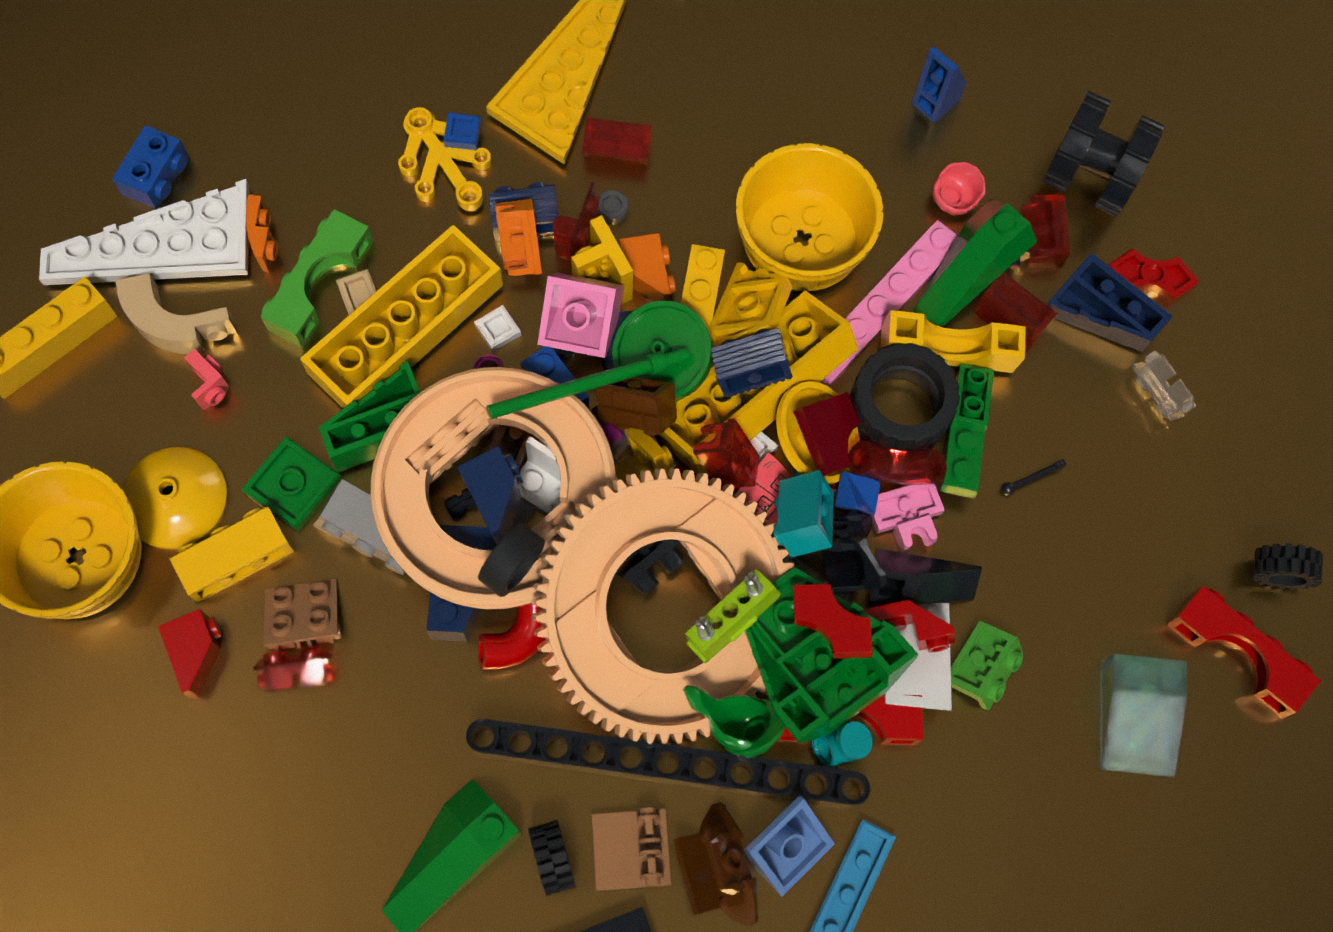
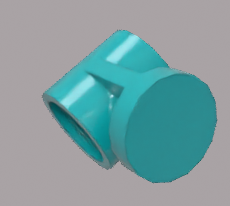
(843, 745)

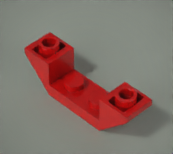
(930, 630)

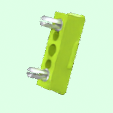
(704, 636)

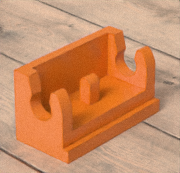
(518, 237)

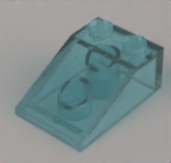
(1141, 714)

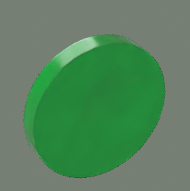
(666, 328)

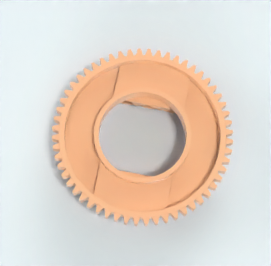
(586, 651)

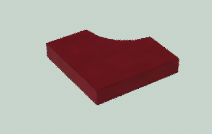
(827, 430)

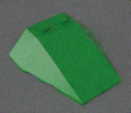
(804, 680)

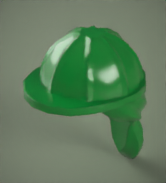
(738, 721)

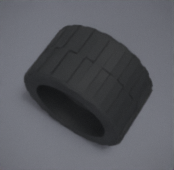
(915, 365)

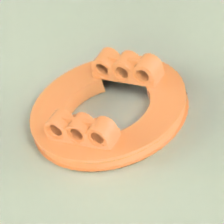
(438, 431)

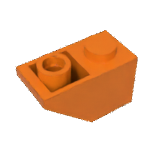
(648, 264)

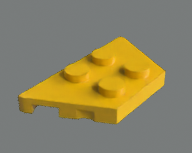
(749, 304)

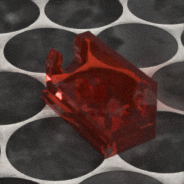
(617, 140)
(1050, 226)
(1013, 305)
(728, 455)

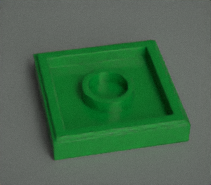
(291, 483)

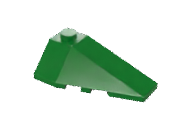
(978, 256)
(455, 851)

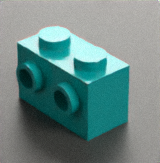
(804, 514)

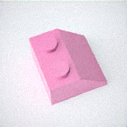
(579, 314)

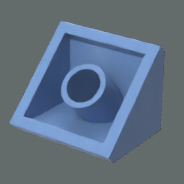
(789, 846)

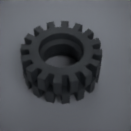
(1288, 566)
(551, 857)

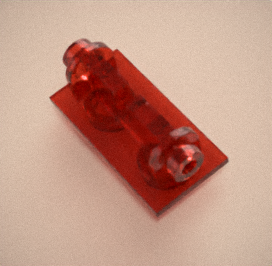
(308, 665)

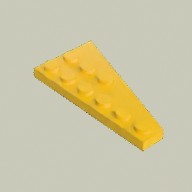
(555, 83)

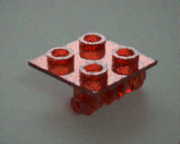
(572, 233)

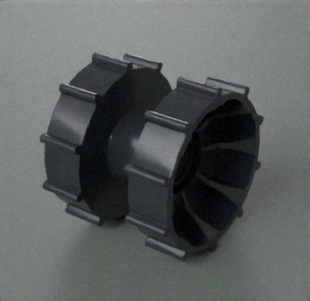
(1104, 154)

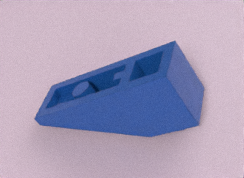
(938, 86)

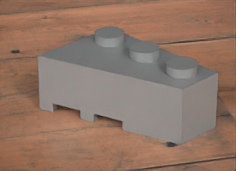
(351, 519)

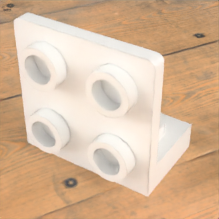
(540, 477)

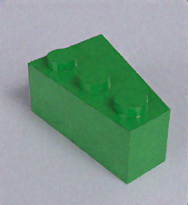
(357, 429)

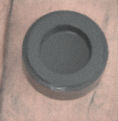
(613, 206)

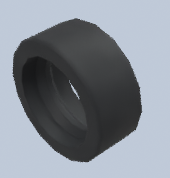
(511, 559)

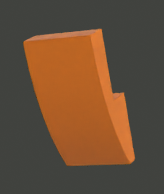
(260, 238)

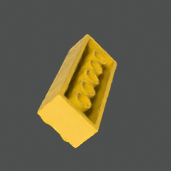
(404, 318)
(815, 345)

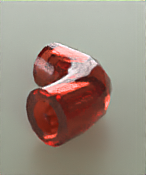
(896, 465)

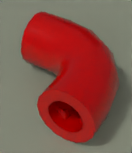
(512, 646)

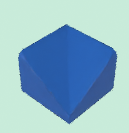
(857, 493)

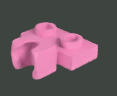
(908, 512)

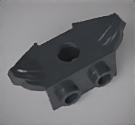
(849, 560)

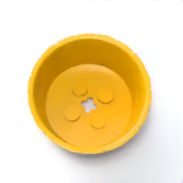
(810, 192)
(44, 517)

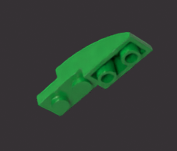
(966, 432)

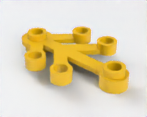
(440, 156)

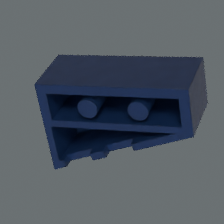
(1108, 306)
(446, 619)

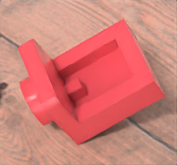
(209, 371)

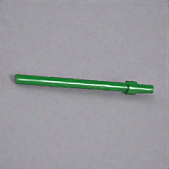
(652, 364)

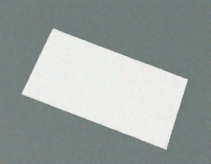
(927, 674)

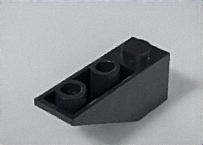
(924, 579)

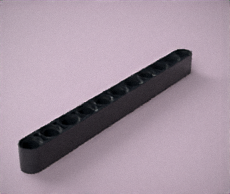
(686, 758)

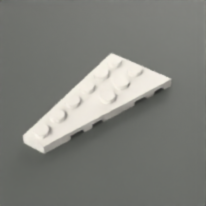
(169, 243)

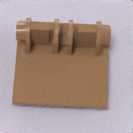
(301, 615)
(631, 849)

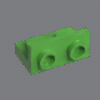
(986, 664)

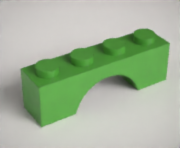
(338, 244)

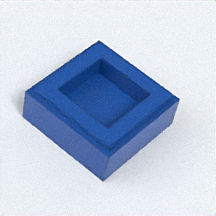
(462, 131)

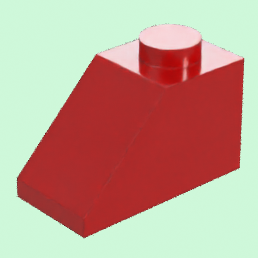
(191, 649)

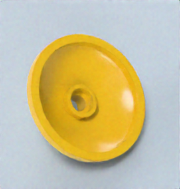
(790, 434)
(189, 510)

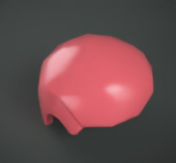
(958, 188)

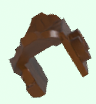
(717, 868)

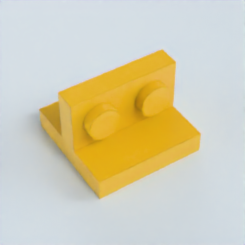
(604, 259)

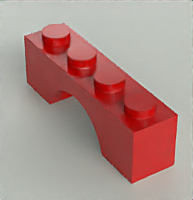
(1279, 678)
(890, 722)

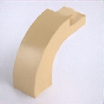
(168, 331)

